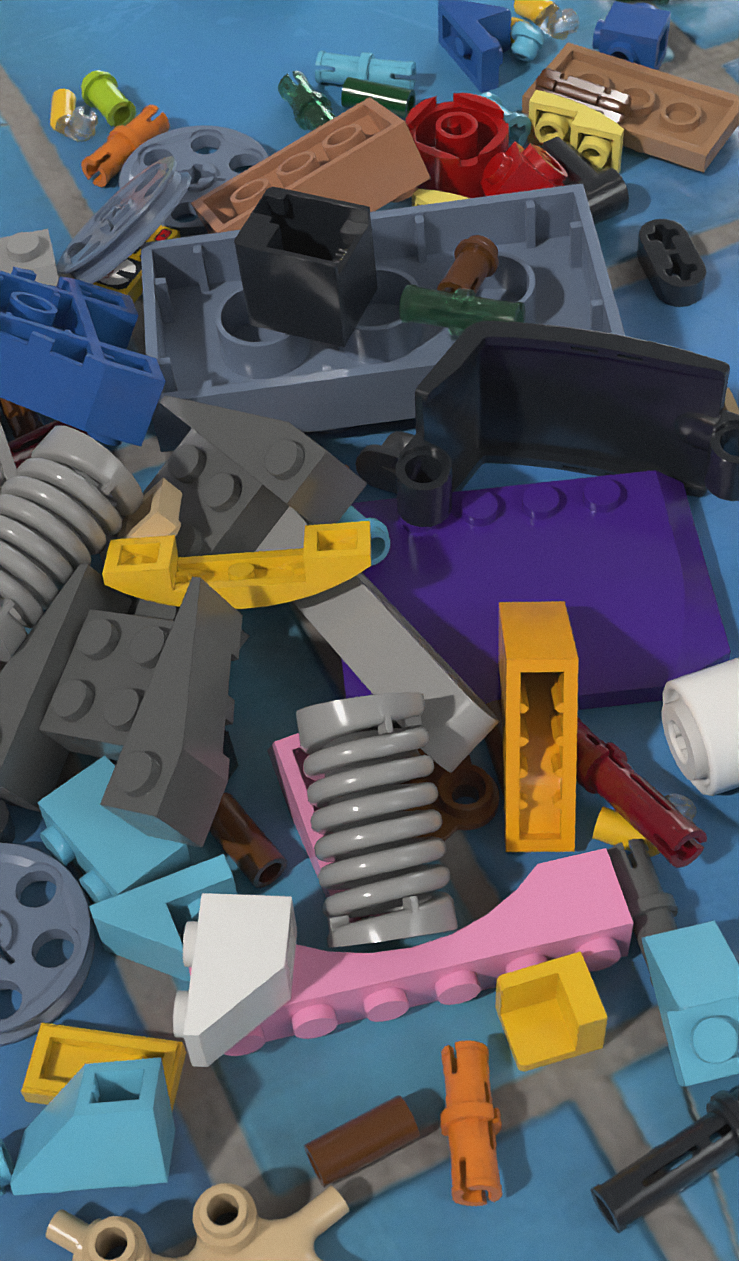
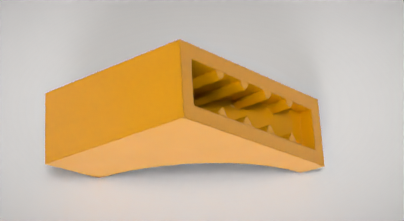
(538, 725)

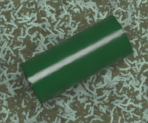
(394, 98)

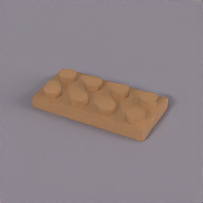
(667, 113)

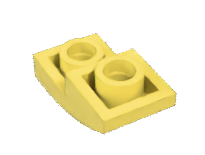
(584, 128)

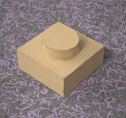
(156, 515)

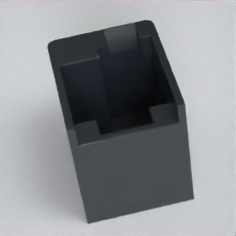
(307, 265)

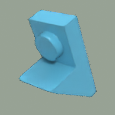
(149, 918)
(697, 1000)

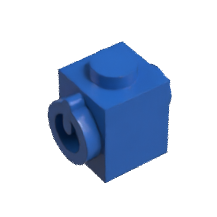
(634, 33)

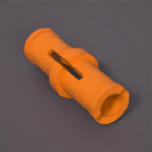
(121, 143)
(470, 1124)

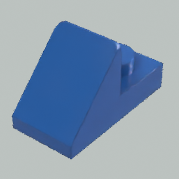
(475, 38)

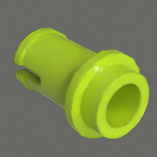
(102, 92)

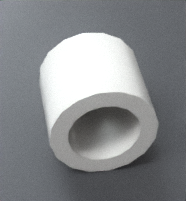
(703, 726)

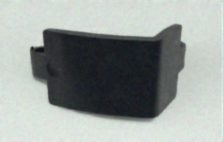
(566, 405)

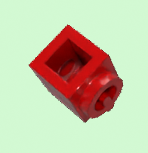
(521, 171)

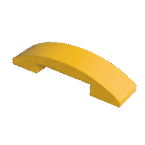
(246, 580)

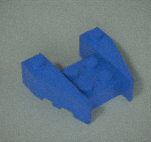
(70, 357)

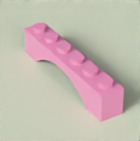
(553, 913)

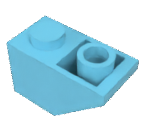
(100, 1132)

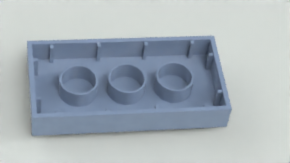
(216, 358)

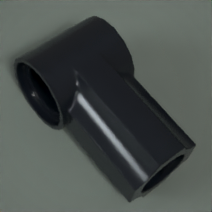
(603, 188)

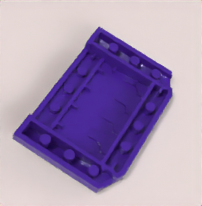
(605, 545)

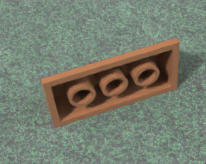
(353, 158)

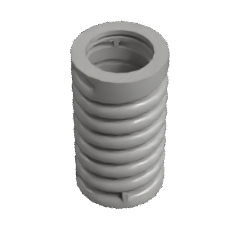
(55, 522)
(364, 833)

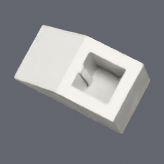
(239, 970)

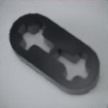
(682, 259)

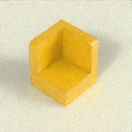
(550, 1012)

